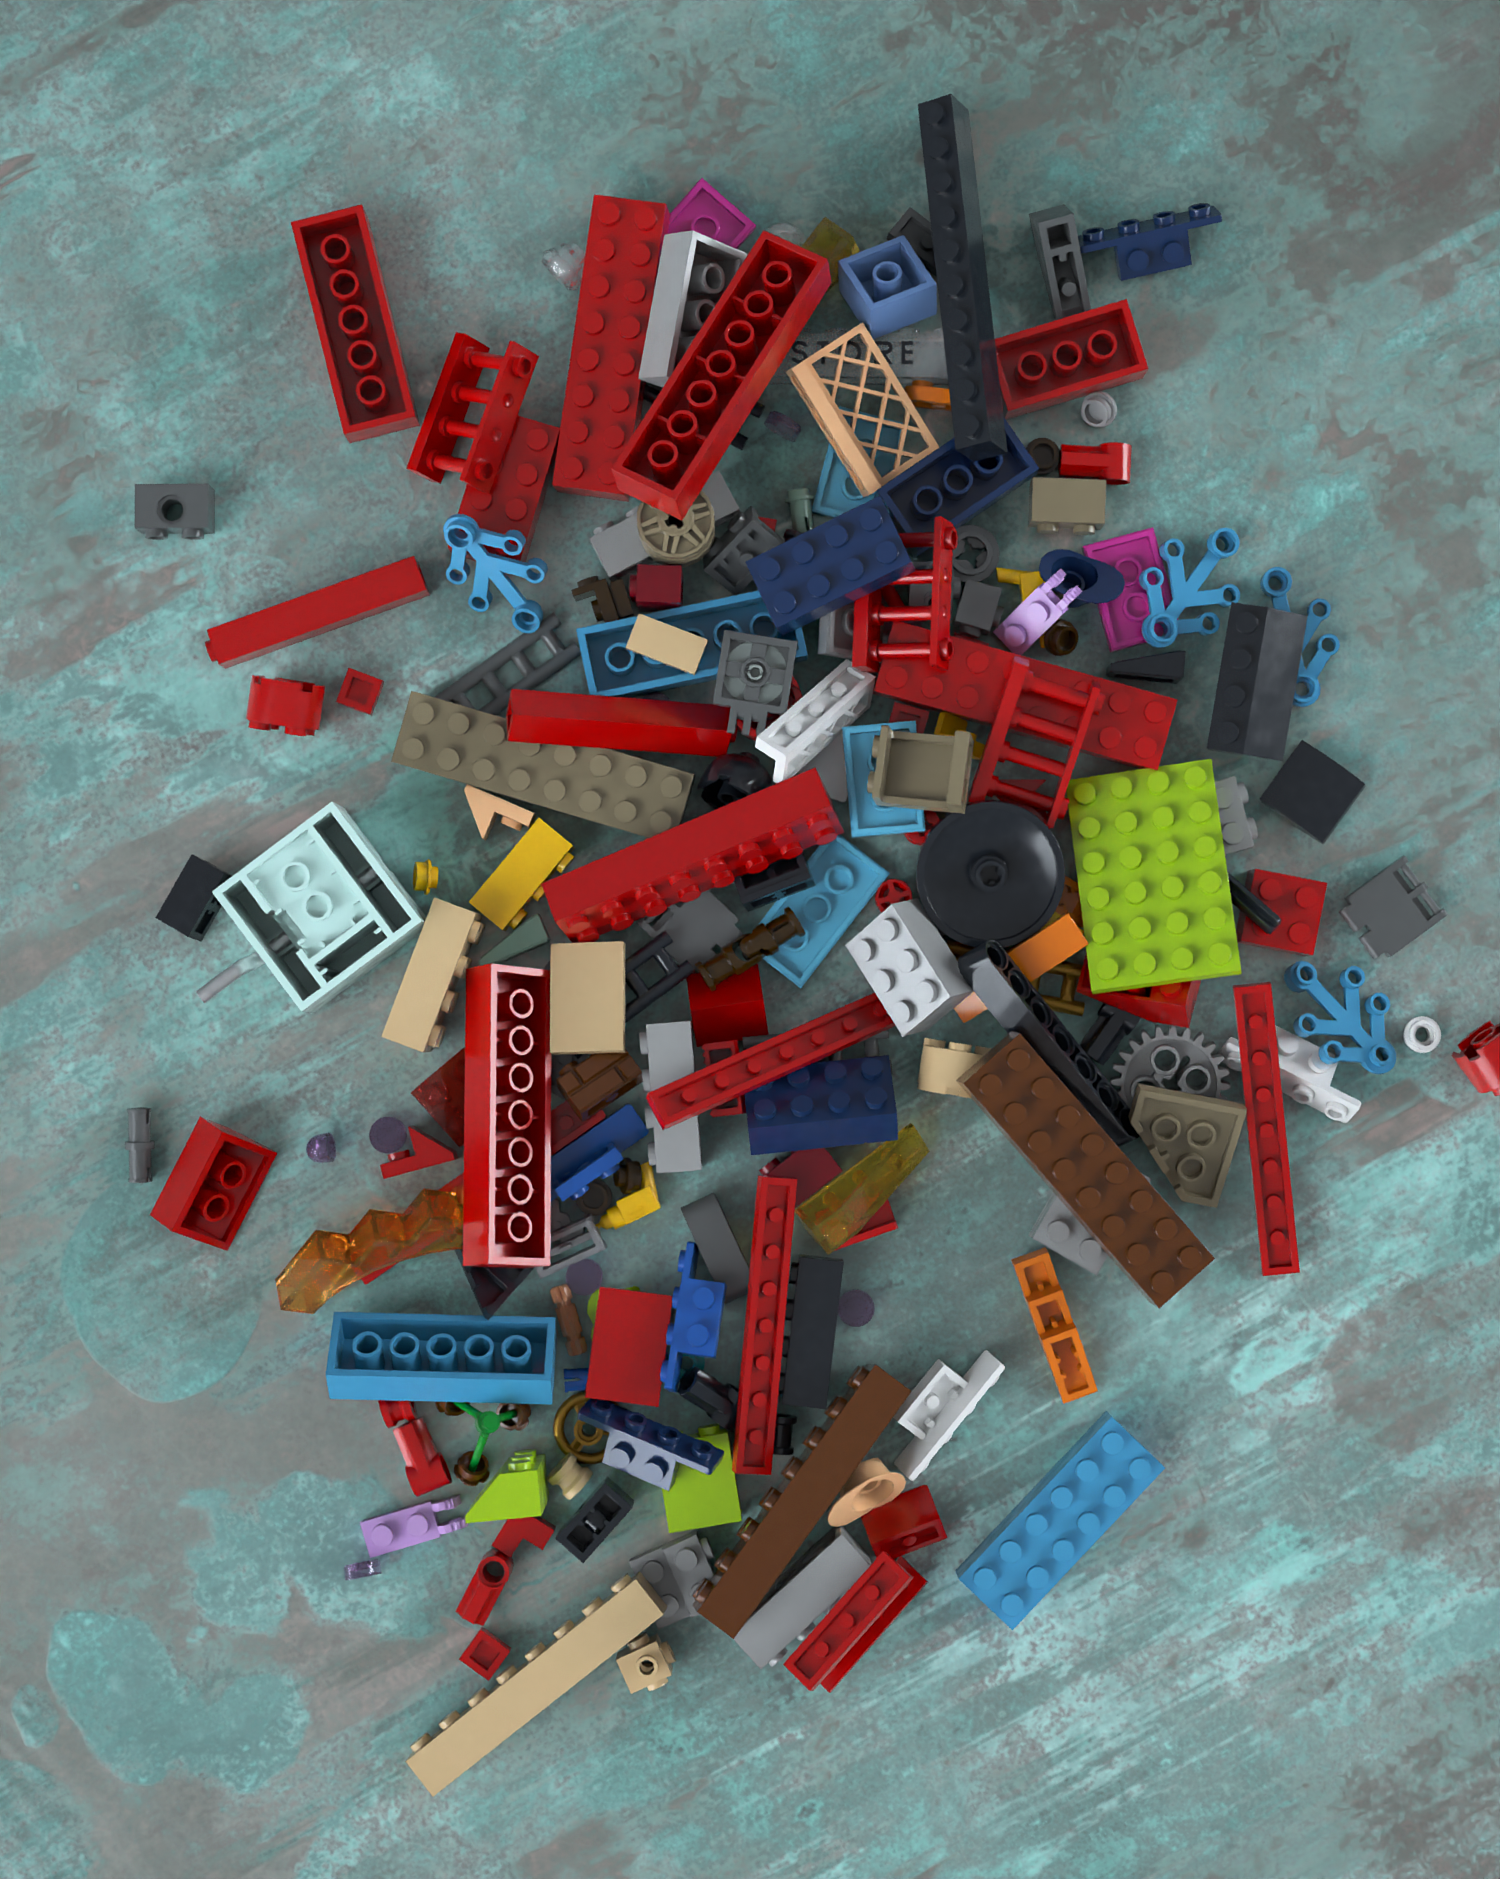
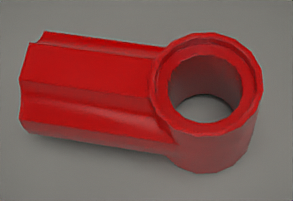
(1102, 462)
(425, 1466)
(484, 1588)

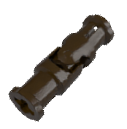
(754, 947)

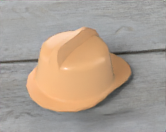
(865, 1490)

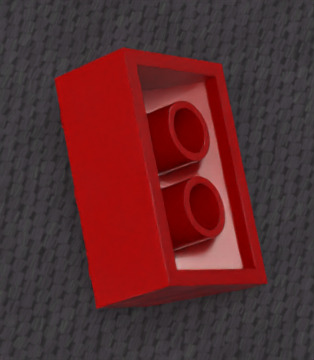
(213, 1184)

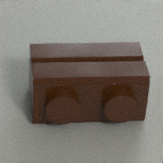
(597, 1081)

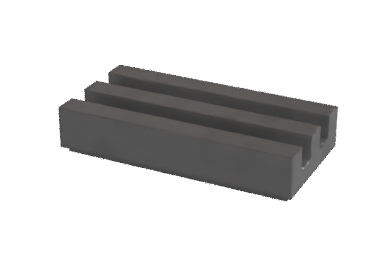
(592, 1233)

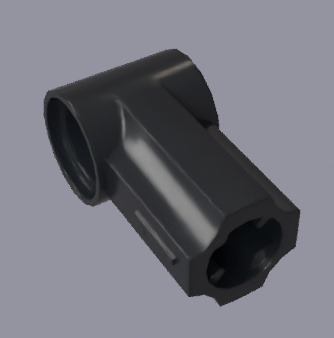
(1107, 1032)
(711, 1395)

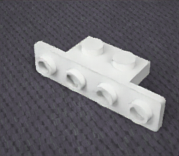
(1302, 1075)
(939, 1407)

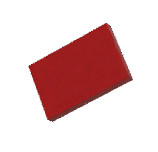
(628, 1346)

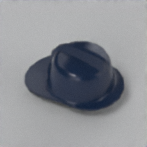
(1095, 578)

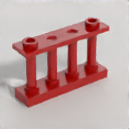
(450, 404)
(871, 613)
(1010, 715)
(855, 1622)

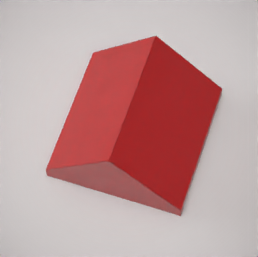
(729, 1011)

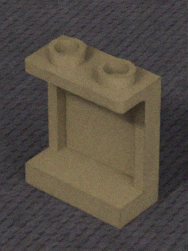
(921, 770)

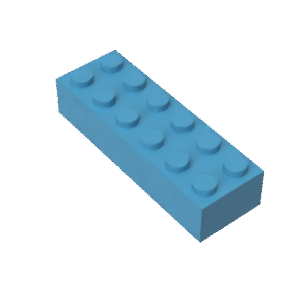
(622, 673)
(442, 1358)
(1059, 1520)

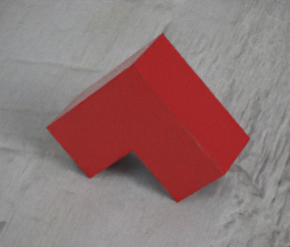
(532, 1529)

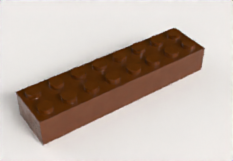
(1085, 1169)
(800, 1498)

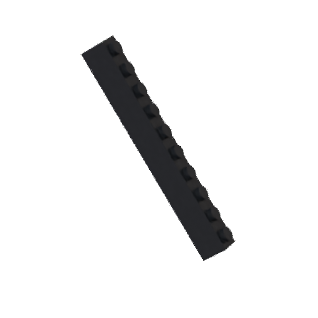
(962, 279)

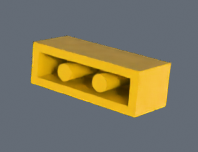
(521, 874)

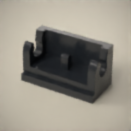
(775, 882)
(191, 903)

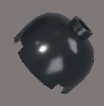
(733, 778)

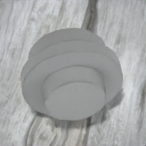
(1099, 409)

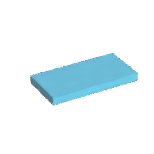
(843, 887)

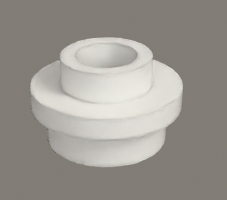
(1433, 1034)

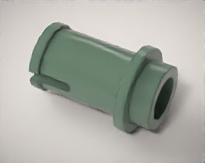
(800, 509)

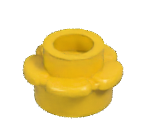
(425, 876)

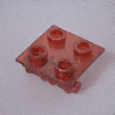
(444, 1096)

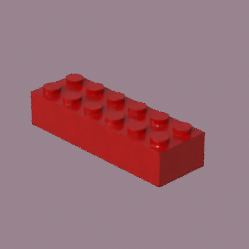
(355, 323)

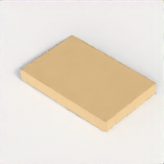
(587, 998)

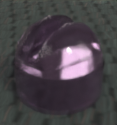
(321, 1148)

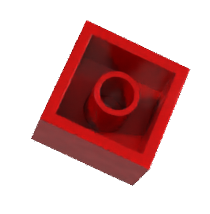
(1297, 904)

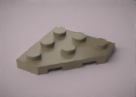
(1189, 1138)

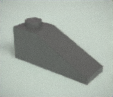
(1060, 260)

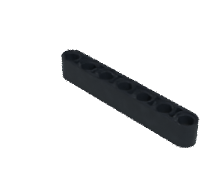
(1024, 1011)

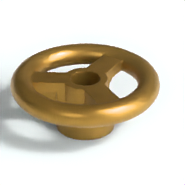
(581, 1438)

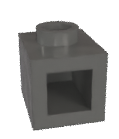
(978, 609)

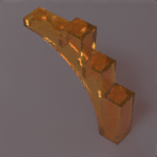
(379, 1239)

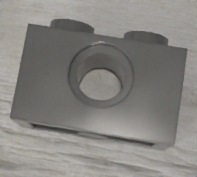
(154, 501)

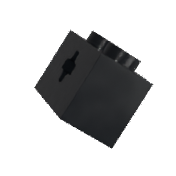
(595, 1519)

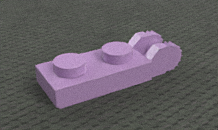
(1035, 615)
(409, 1526)

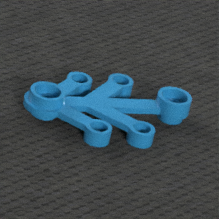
(493, 567)
(1186, 592)
(1309, 675)
(1345, 1020)

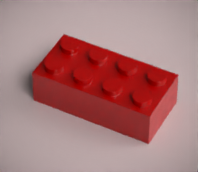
(1068, 359)
(517, 487)

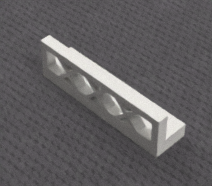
(816, 719)

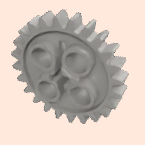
(1140, 1064)

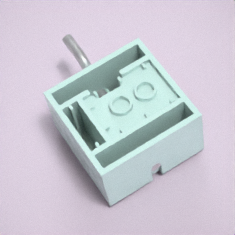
(317, 910)

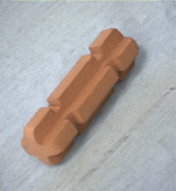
(568, 1320)

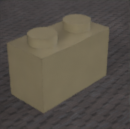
(1067, 505)

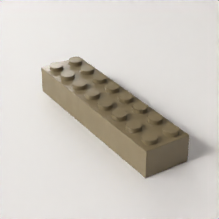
(568, 779)

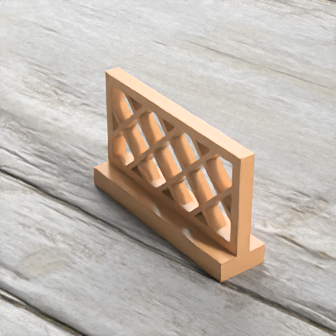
(834, 424)

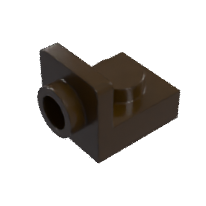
(604, 606)

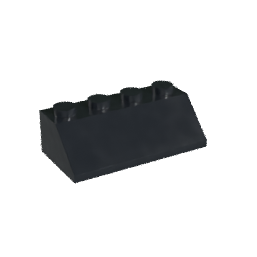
(1257, 681)

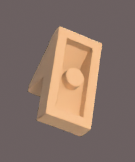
(487, 807)

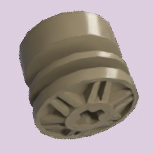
(675, 545)

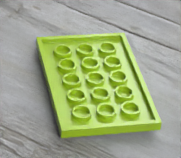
(1152, 877)

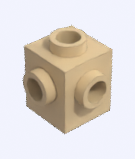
(640, 1674)

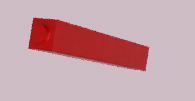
(316, 613)
(618, 723)

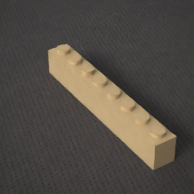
(536, 1683)

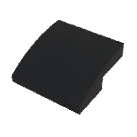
(1312, 792)

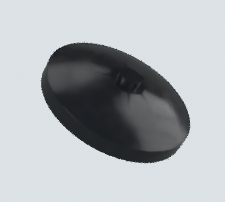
(990, 874)

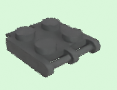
(1390, 910)
(695, 928)

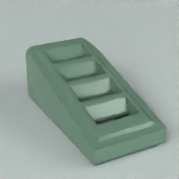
(522, 940)

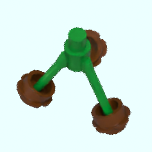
(473, 1465)

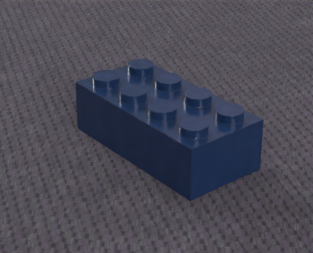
(954, 486)
(830, 566)
(824, 1107)

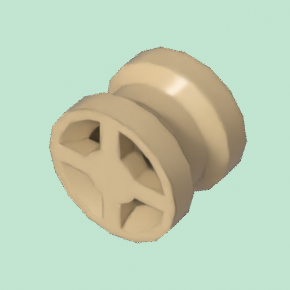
(569, 1476)

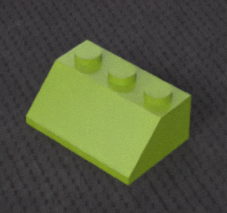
(514, 1491)

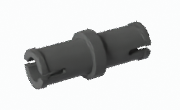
(139, 1145)

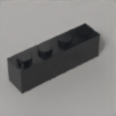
(811, 1331)

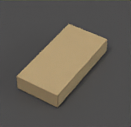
(666, 644)

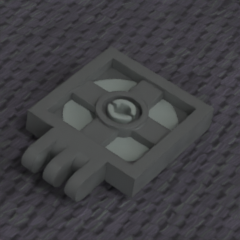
(754, 678)

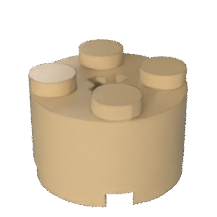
(943, 1066)

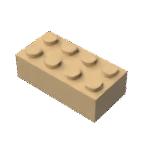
(432, 976)

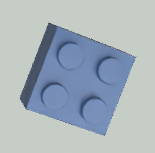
(887, 287)

